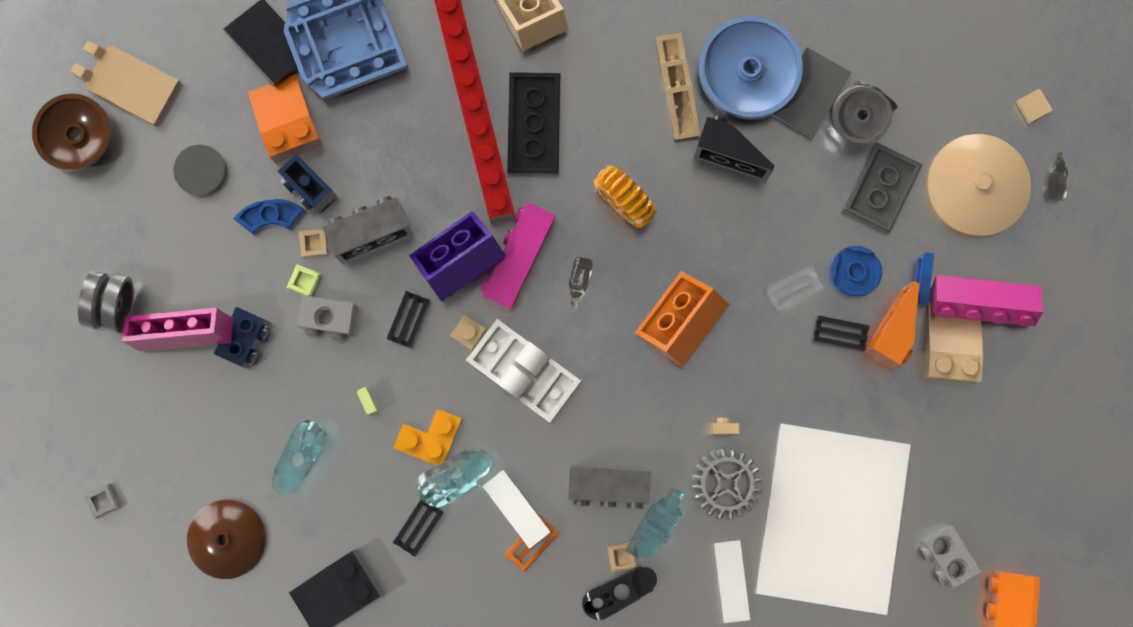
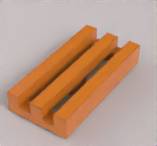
(516, 560)

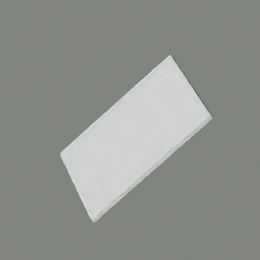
(833, 519)

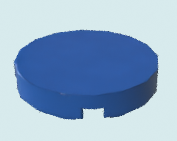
(855, 271)

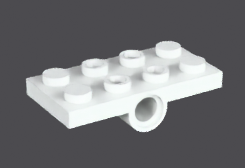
(523, 370)

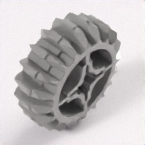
(742, 500)

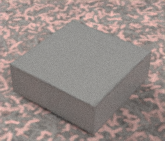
(102, 501)

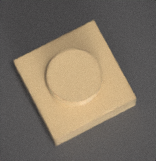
(468, 332)
(724, 427)

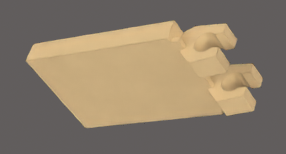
(127, 82)

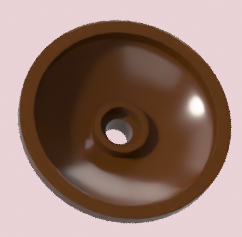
(59, 122)
(244, 537)

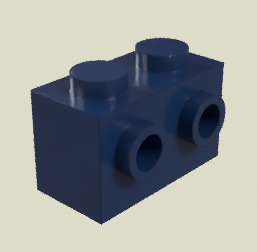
(307, 183)
(245, 338)

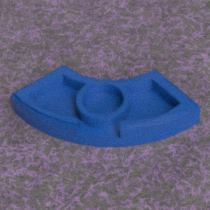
(269, 213)

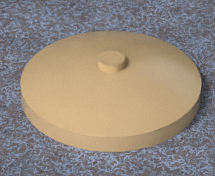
(978, 185)

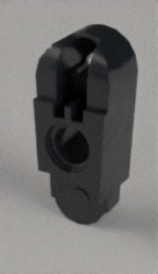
(639, 581)

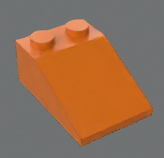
(284, 119)
(896, 333)

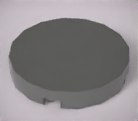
(199, 170)

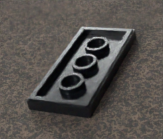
(533, 123)

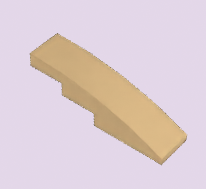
(677, 86)

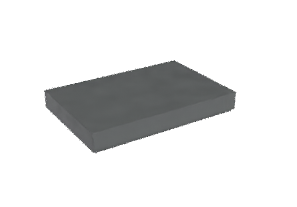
(815, 95)
(882, 188)

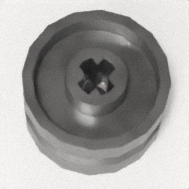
(846, 110)
(105, 301)

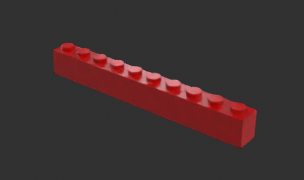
(475, 110)

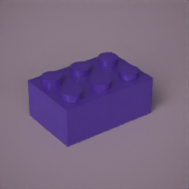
(457, 255)

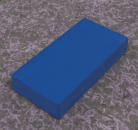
(923, 277)

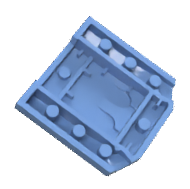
(342, 43)

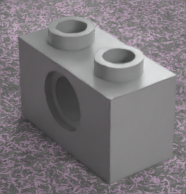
(313, 308)

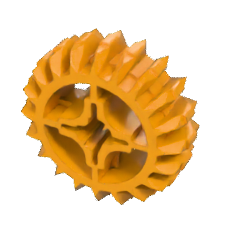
(625, 196)

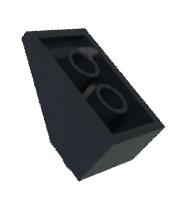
(729, 148)
(336, 592)

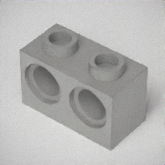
(955, 552)

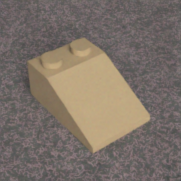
(533, 20)
(952, 349)

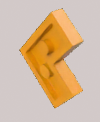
(432, 445)

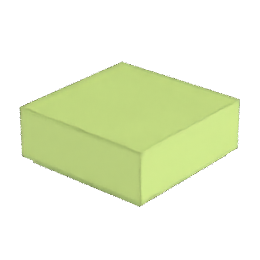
(304, 281)
(368, 401)

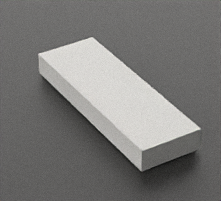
(517, 509)
(731, 581)

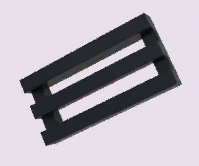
(862, 337)
(400, 340)
(406, 546)

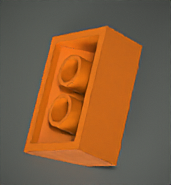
(682, 318)
(1013, 600)

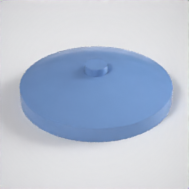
(750, 67)

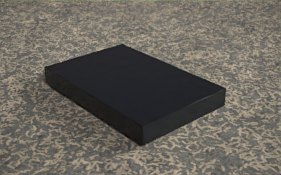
(262, 39)

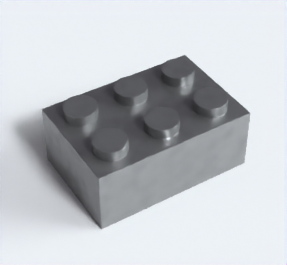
(367, 229)
(609, 487)

